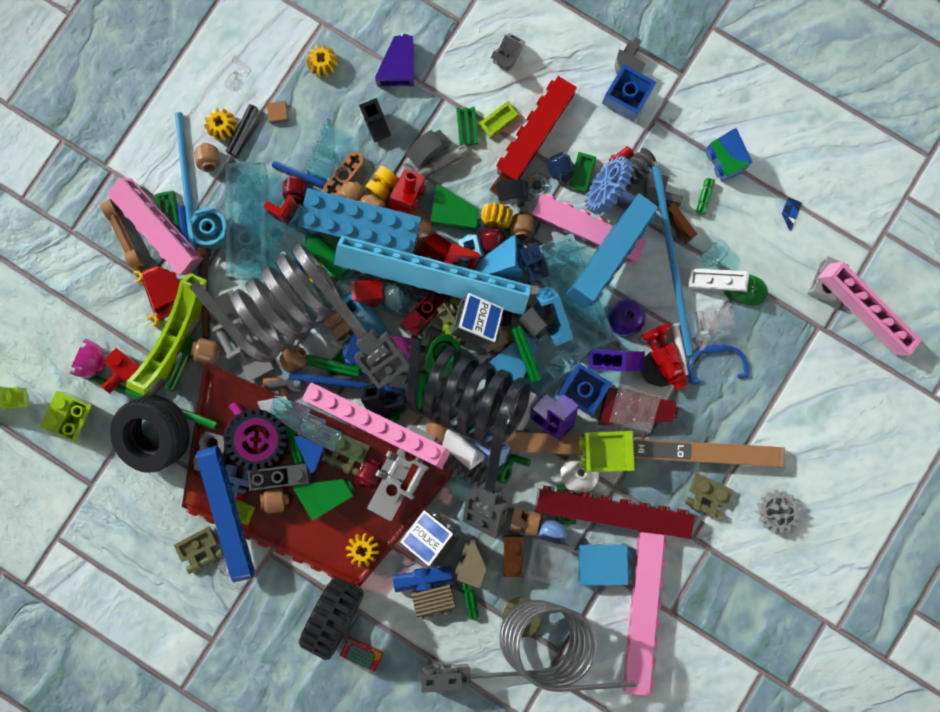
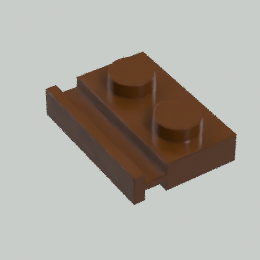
(683, 228)

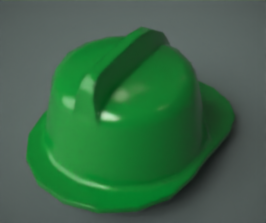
(755, 293)
(436, 348)

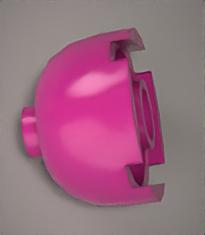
(88, 360)

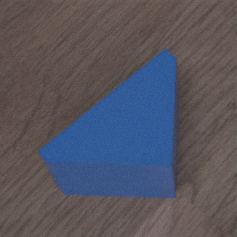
(310, 451)

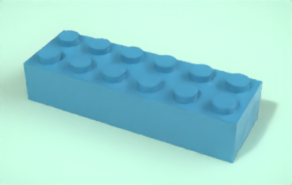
(359, 221)
(612, 252)

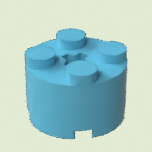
(201, 223)

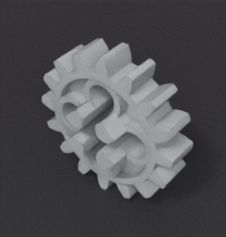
(785, 503)

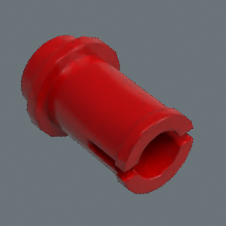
(626, 152)

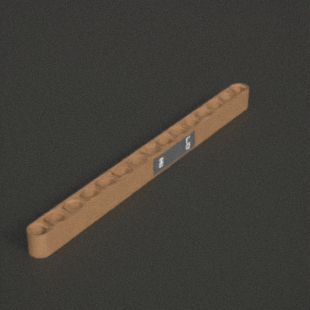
(657, 449)

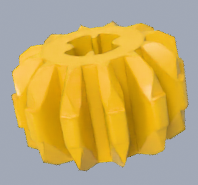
(322, 67)
(216, 119)
(497, 215)
(360, 556)

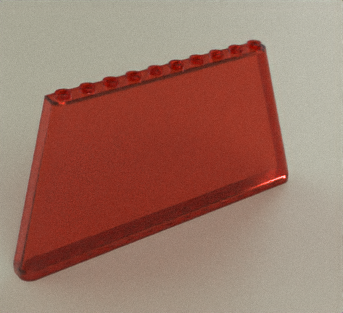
(293, 532)

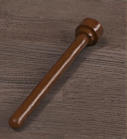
(205, 253)

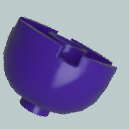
(618, 319)

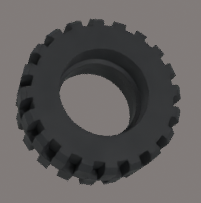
(331, 618)

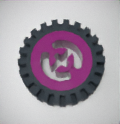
(274, 441)

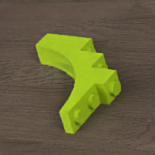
(172, 339)

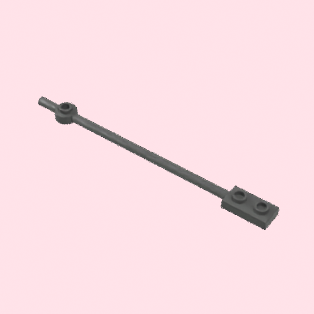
(487, 357)

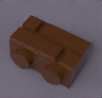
(513, 556)

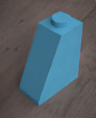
(504, 260)
(511, 359)

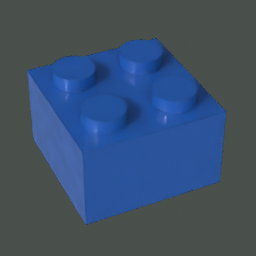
(584, 388)

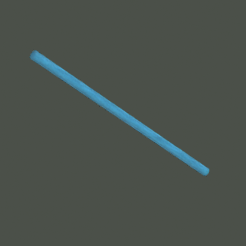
(185, 177)
(672, 260)

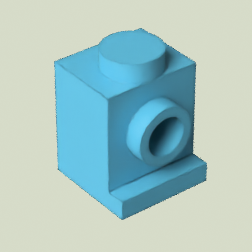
(472, 241)

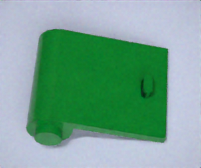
(324, 250)

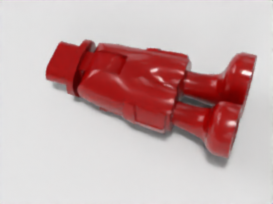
(667, 356)

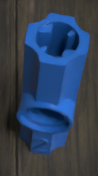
(422, 579)

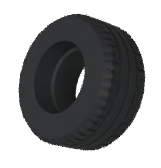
(133, 446)

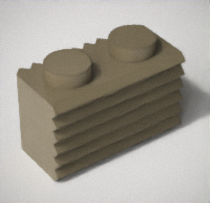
(433, 600)

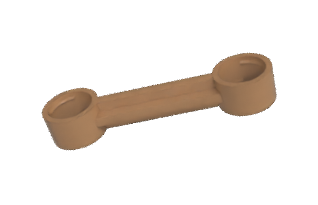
(131, 254)

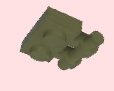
(350, 448)
(710, 490)
(196, 544)

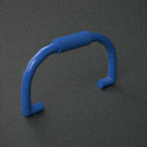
(715, 349)

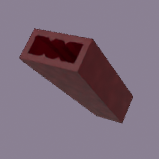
(665, 413)

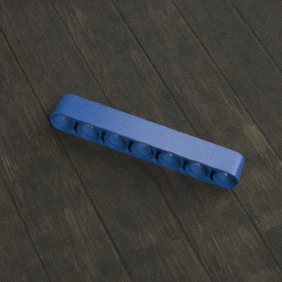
(225, 514)

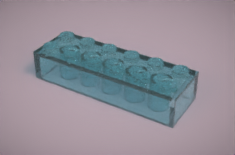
(246, 220)
(564, 266)

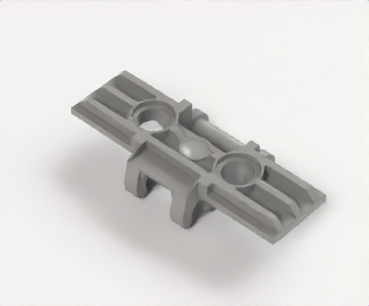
(251, 366)
(394, 472)

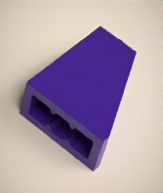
(398, 63)
(616, 360)

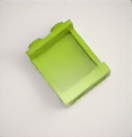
(607, 451)

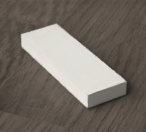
(718, 279)

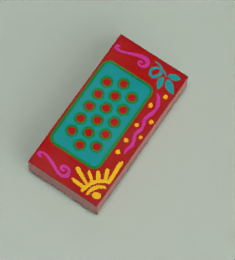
(361, 653)

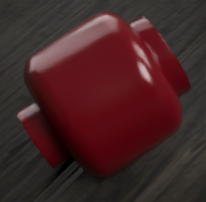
(295, 187)
(491, 239)
(367, 476)

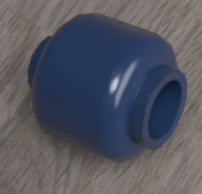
(561, 166)

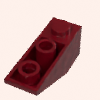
(423, 313)

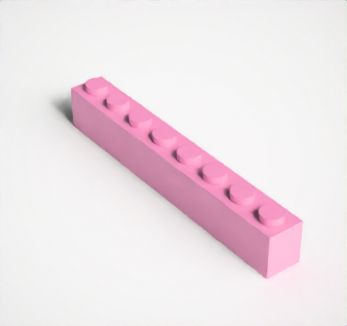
(376, 425)
(643, 612)

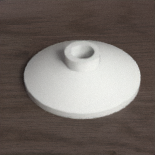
(571, 478)

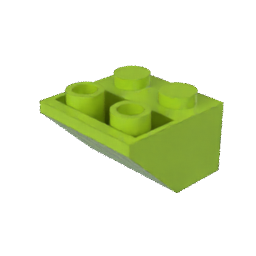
(66, 415)

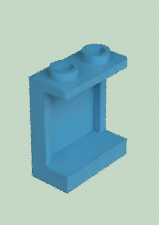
(561, 331)
(603, 564)

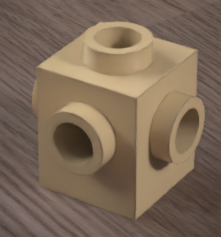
(500, 344)

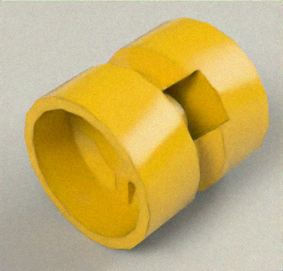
(382, 183)

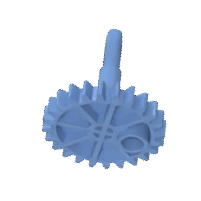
(610, 186)

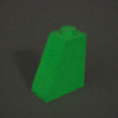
(453, 211)
(324, 496)

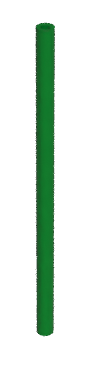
(126, 391)

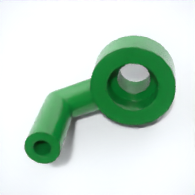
(505, 470)

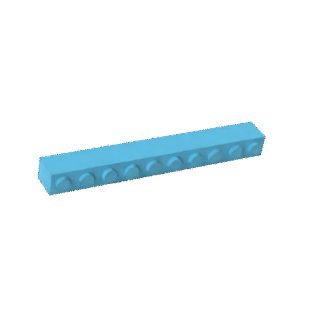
(430, 274)

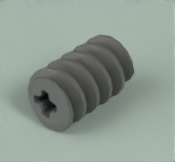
(641, 162)
(476, 473)

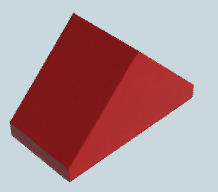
(367, 292)

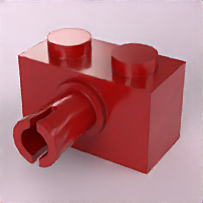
(407, 192)
(121, 367)

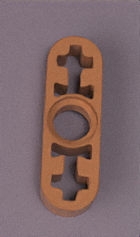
(347, 161)

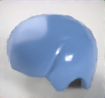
(552, 531)

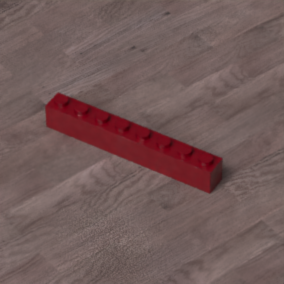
(614, 513)

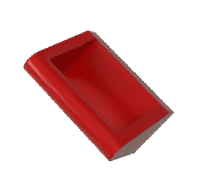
(458, 251)

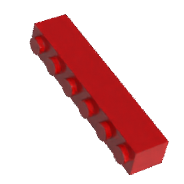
(537, 129)

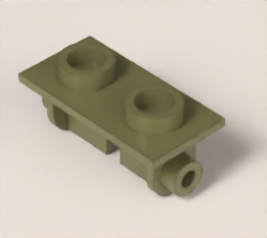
(448, 314)

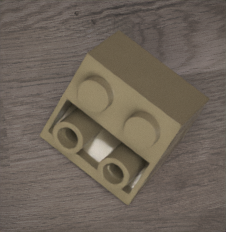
(473, 566)

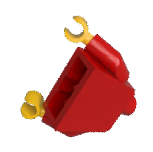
(161, 291)

